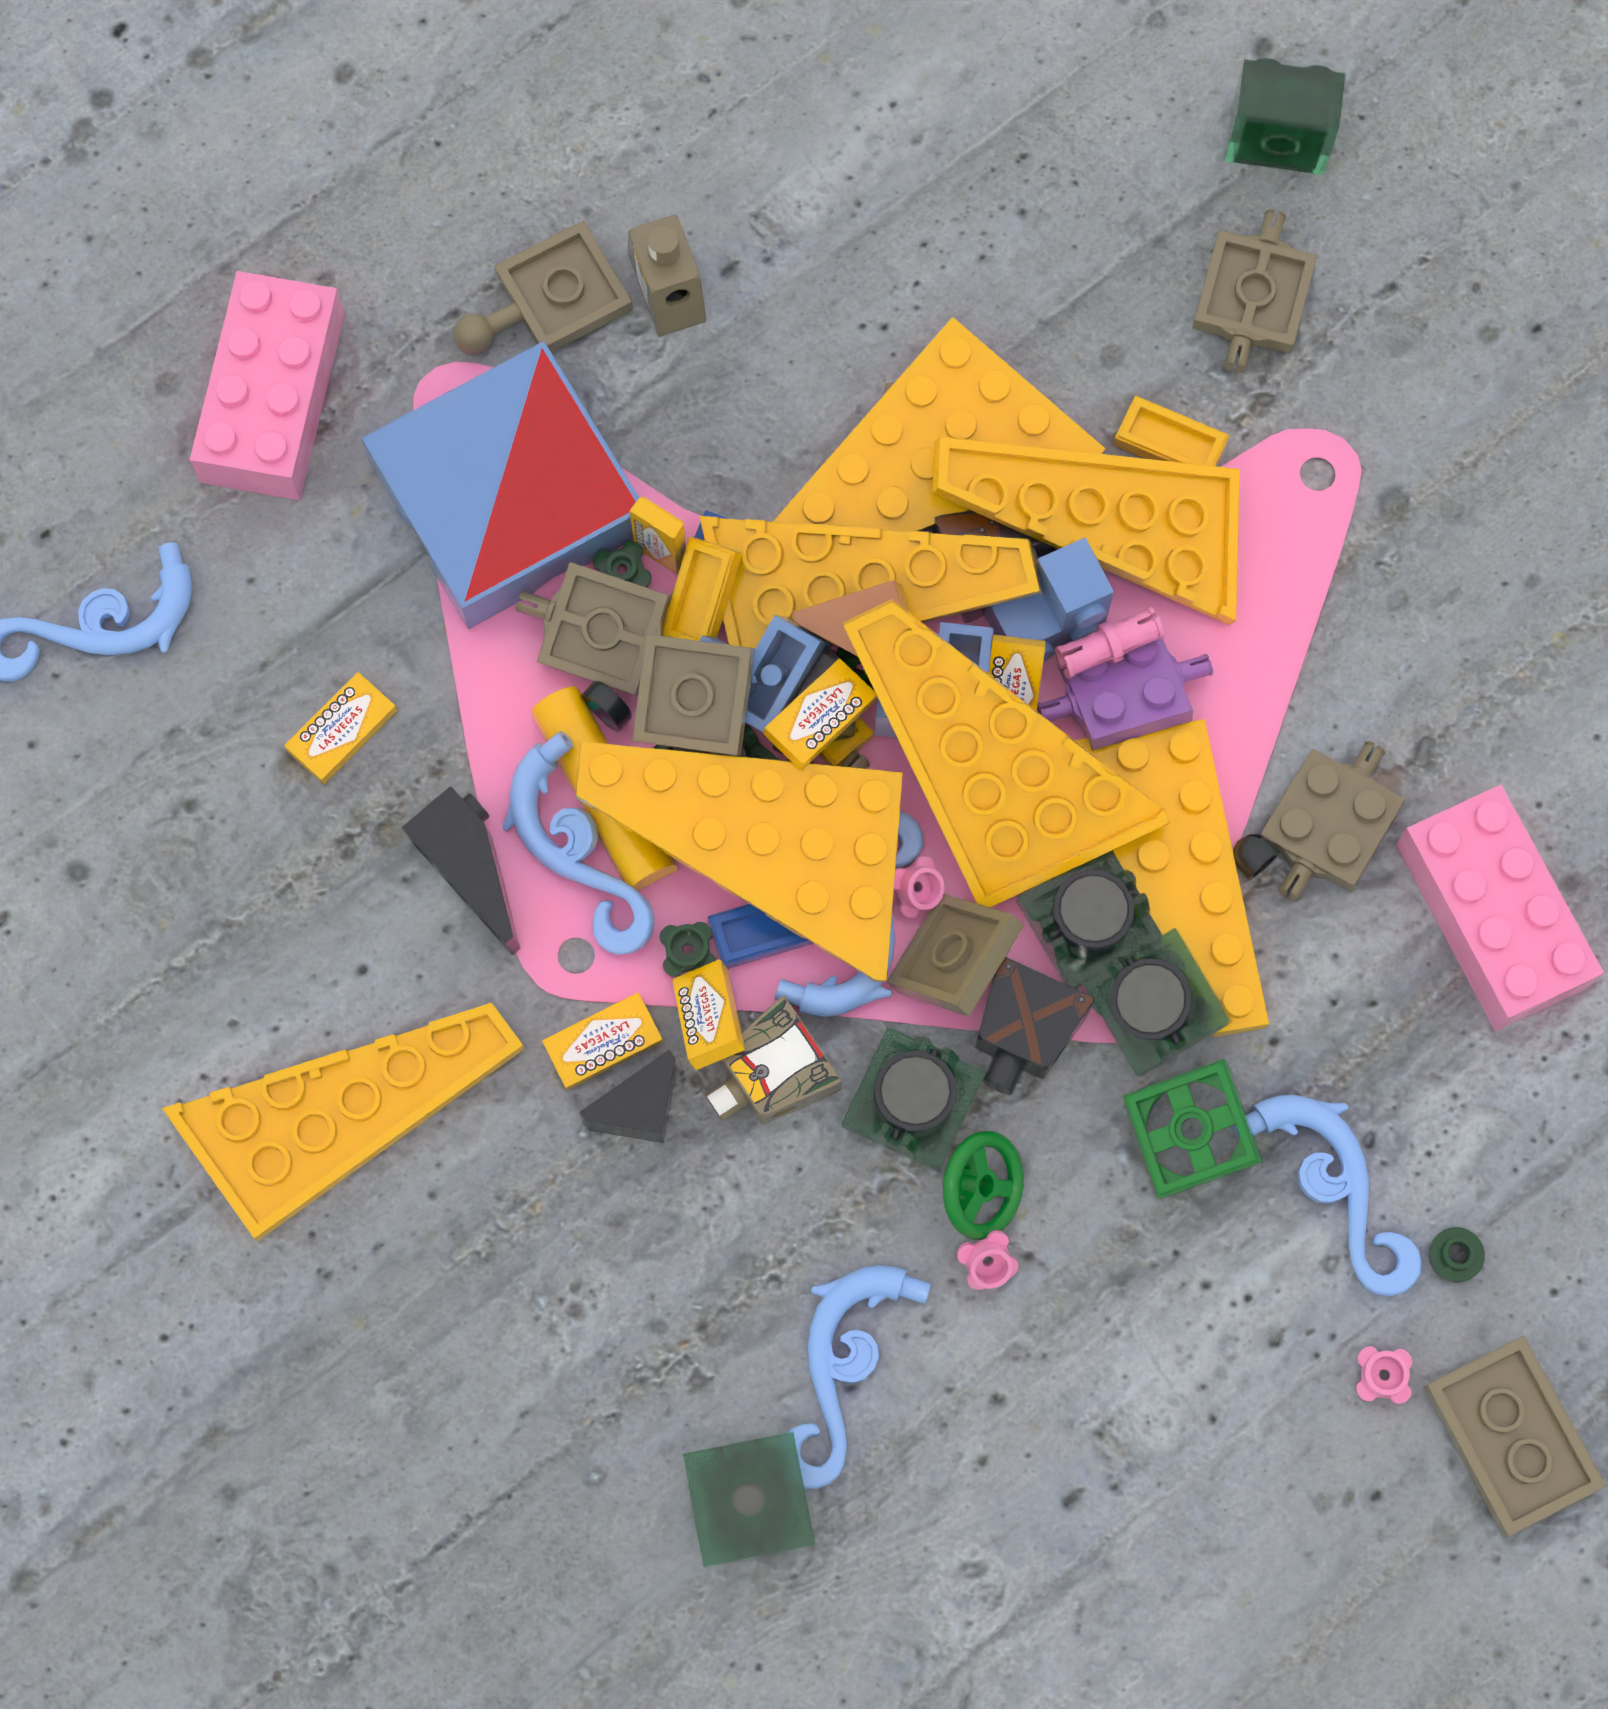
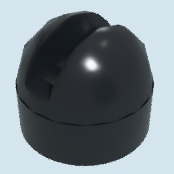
(1254, 854)

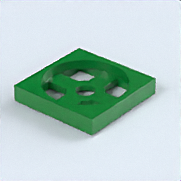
(1206, 1170)

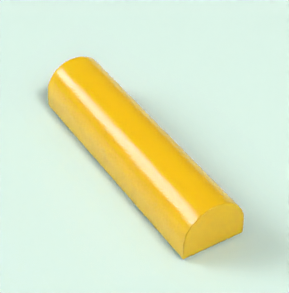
(633, 856)

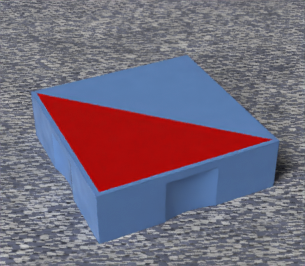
(504, 483)

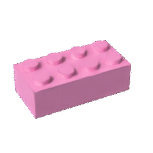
(268, 385)
(1498, 908)

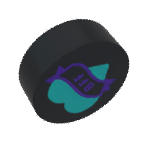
(607, 705)

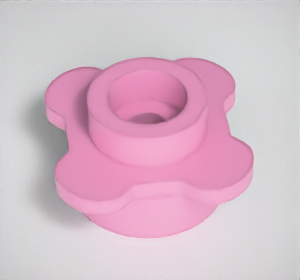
(930, 887)
(988, 1274)
(1395, 1363)

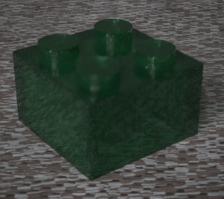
(1285, 116)

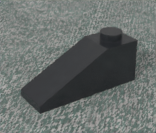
(462, 851)

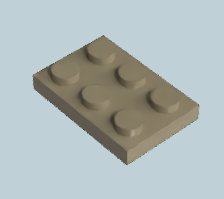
(1514, 1436)

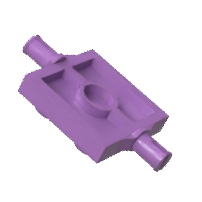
(1130, 696)

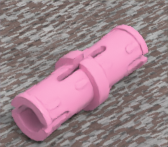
(1109, 642)

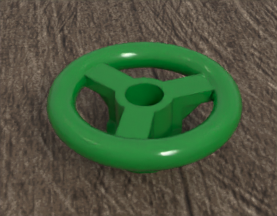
(971, 1183)

